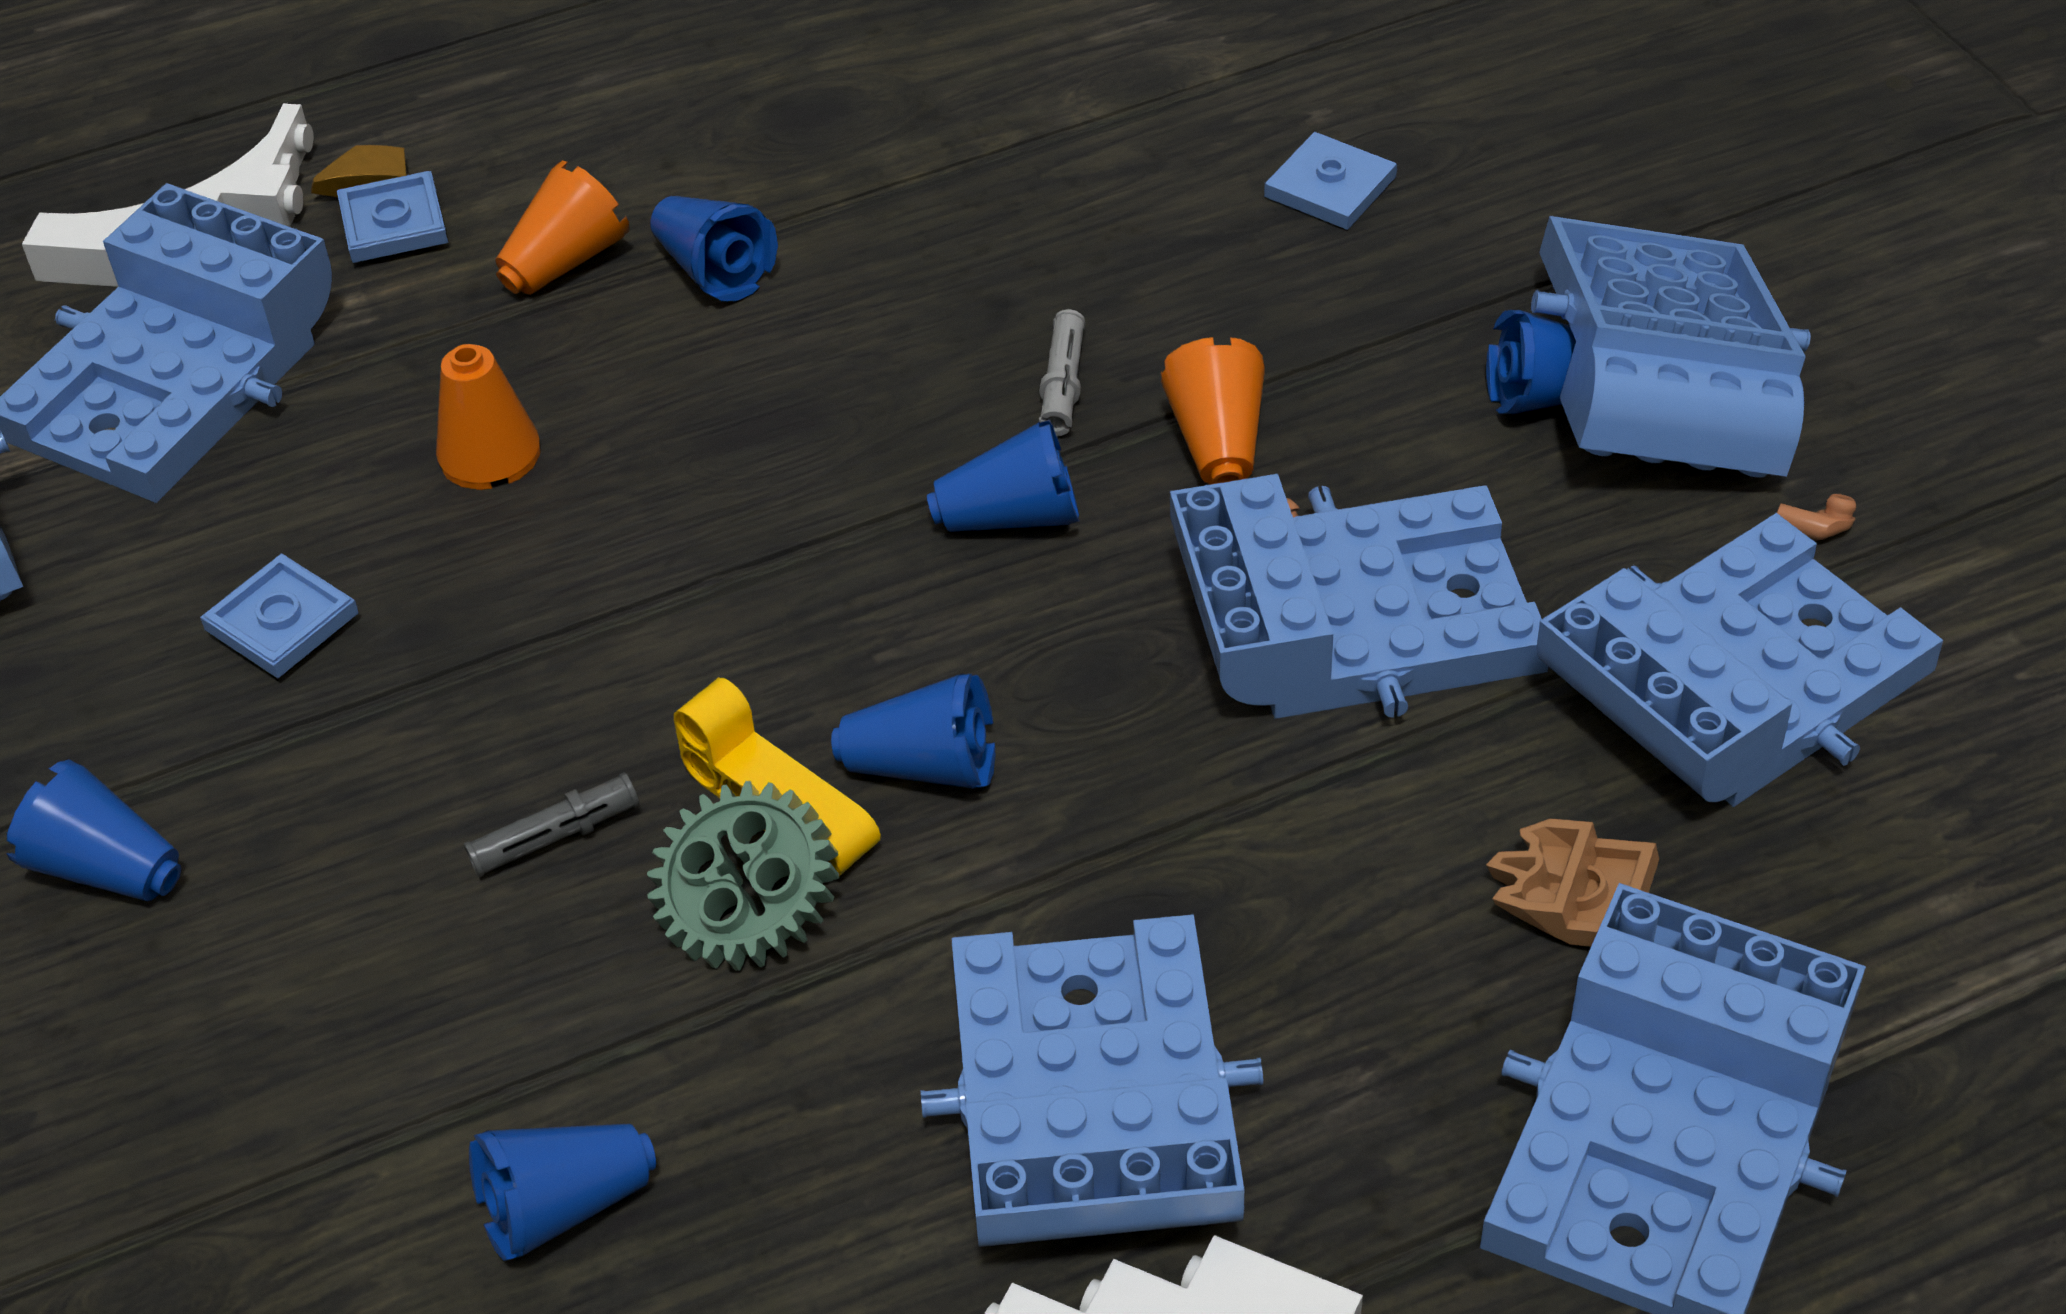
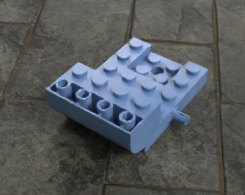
(1673, 349)
(177, 353)
(1352, 597)
(1724, 670)
(1098, 1107)
(1674, 1109)

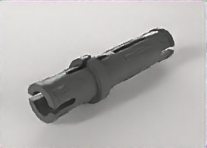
(552, 824)

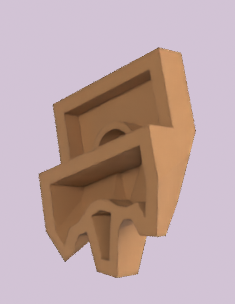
(1569, 877)

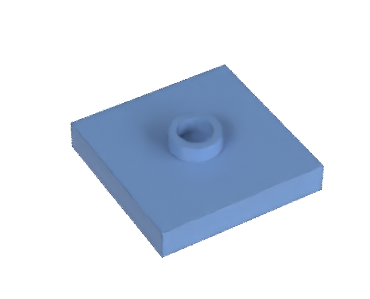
(1330, 180)
(391, 216)
(279, 615)

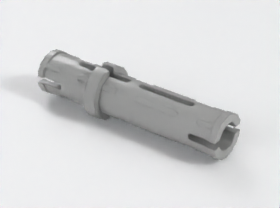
(1060, 385)

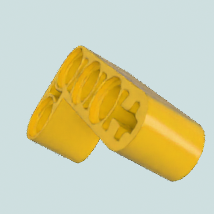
(724, 749)

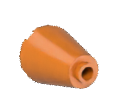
(559, 230)
(1217, 404)
(481, 422)

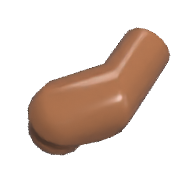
(1823, 523)

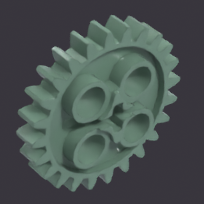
(694, 902)

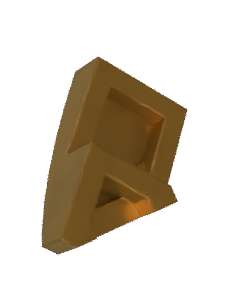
(360, 166)

